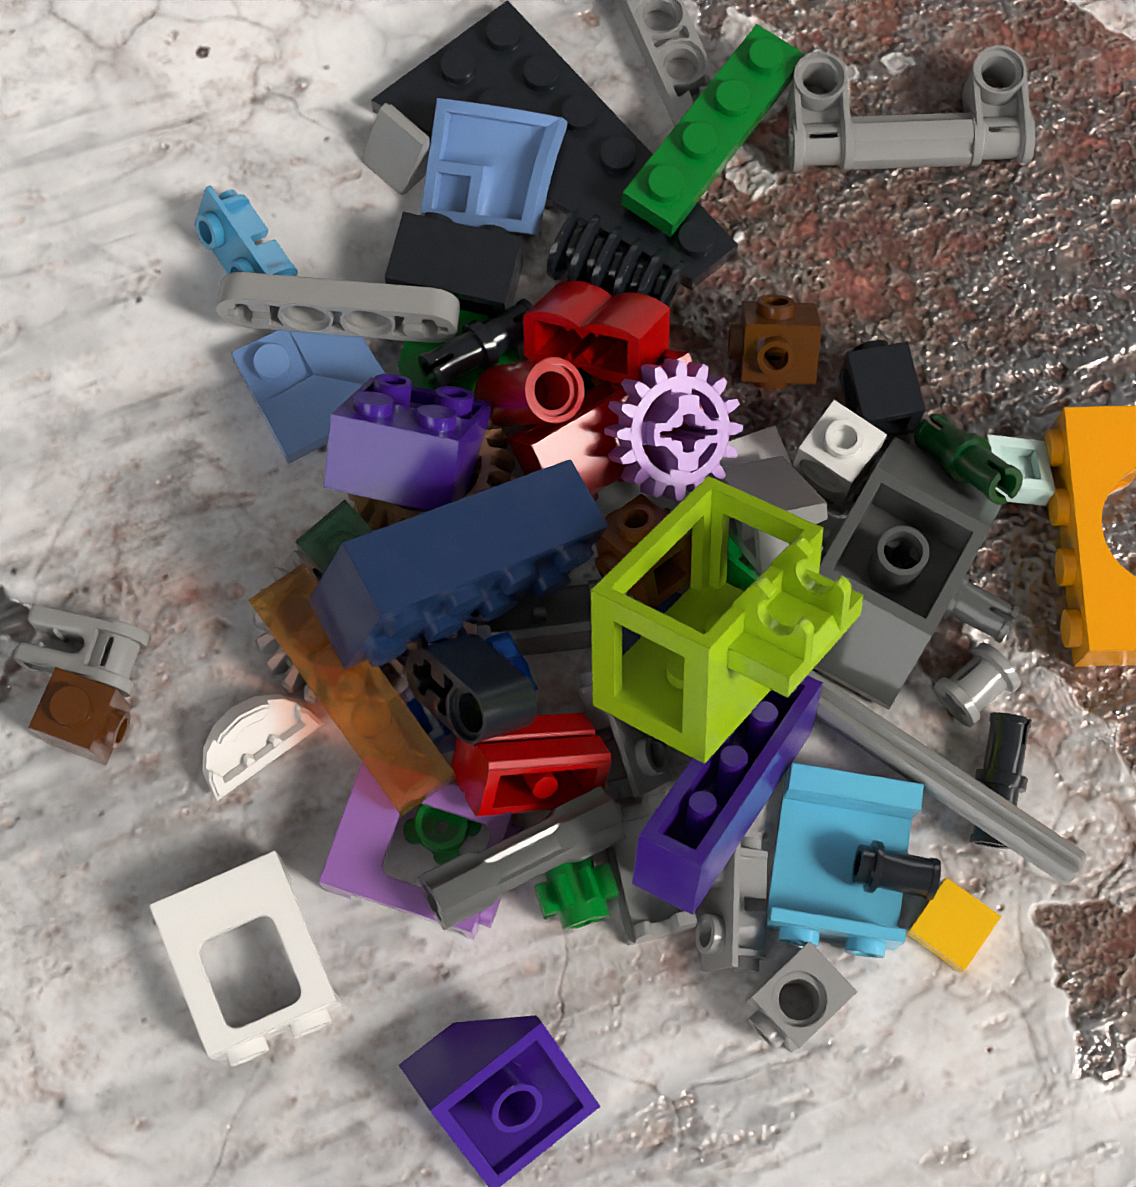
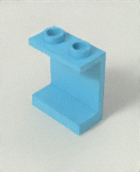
(818, 833)

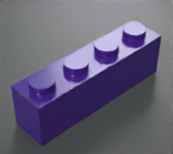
(719, 800)

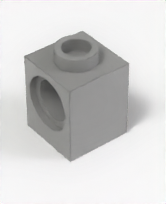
(822, 981)

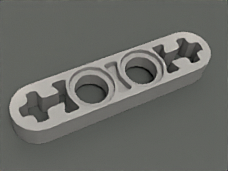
(662, 46)
(338, 307)

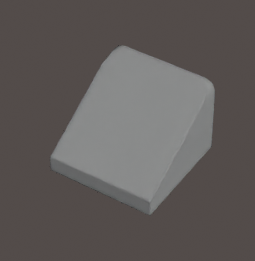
(397, 150)

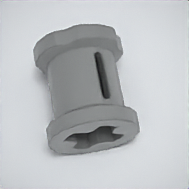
(977, 684)

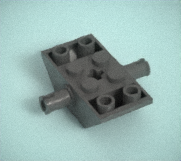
(937, 530)

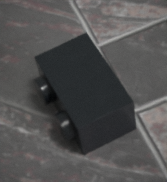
(467, 261)

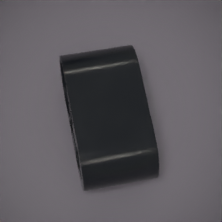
(471, 688)

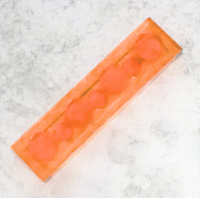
(355, 698)

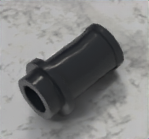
(895, 871)

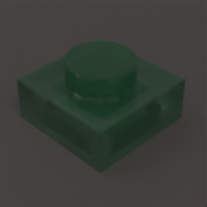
(327, 535)

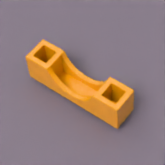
(1090, 460)

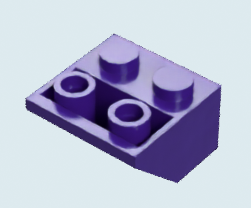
(405, 442)

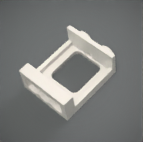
(219, 906)

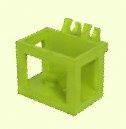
(716, 645)

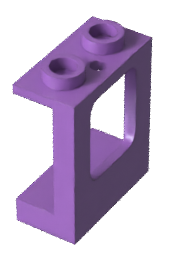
(363, 841)

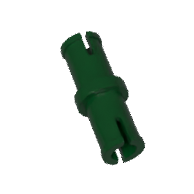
(968, 459)

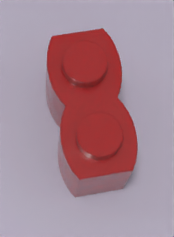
(597, 330)

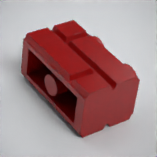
(532, 766)

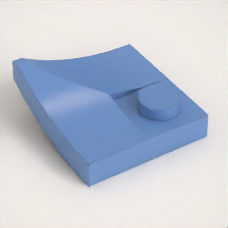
(491, 165)
(302, 381)

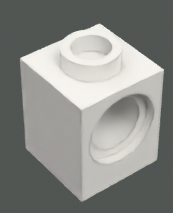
(838, 453)

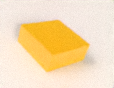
(953, 925)

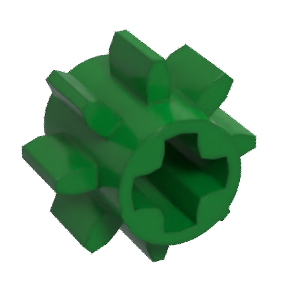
(577, 893)

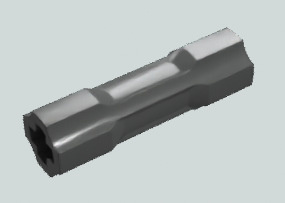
(481, 877)

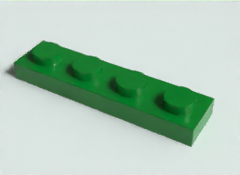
(712, 130)

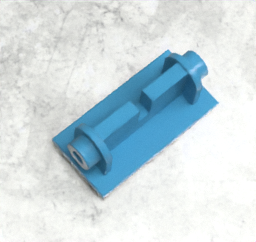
(229, 229)

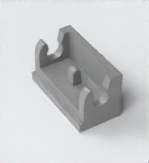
(780, 485)
(642, 913)

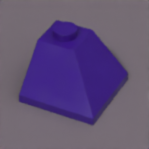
(499, 1091)

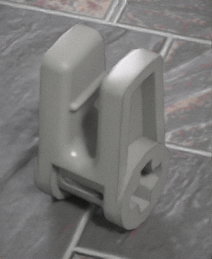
(107, 650)

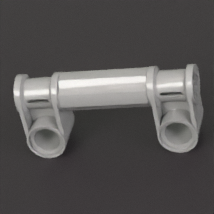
(992, 127)

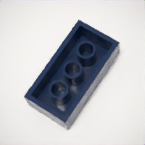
(456, 564)

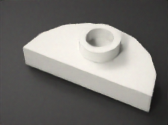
(253, 737)

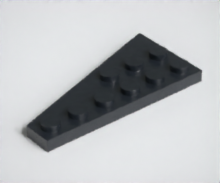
(514, 67)

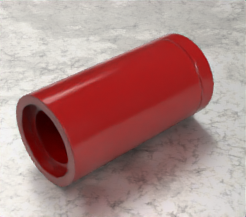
(531, 391)

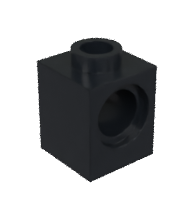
(883, 386)

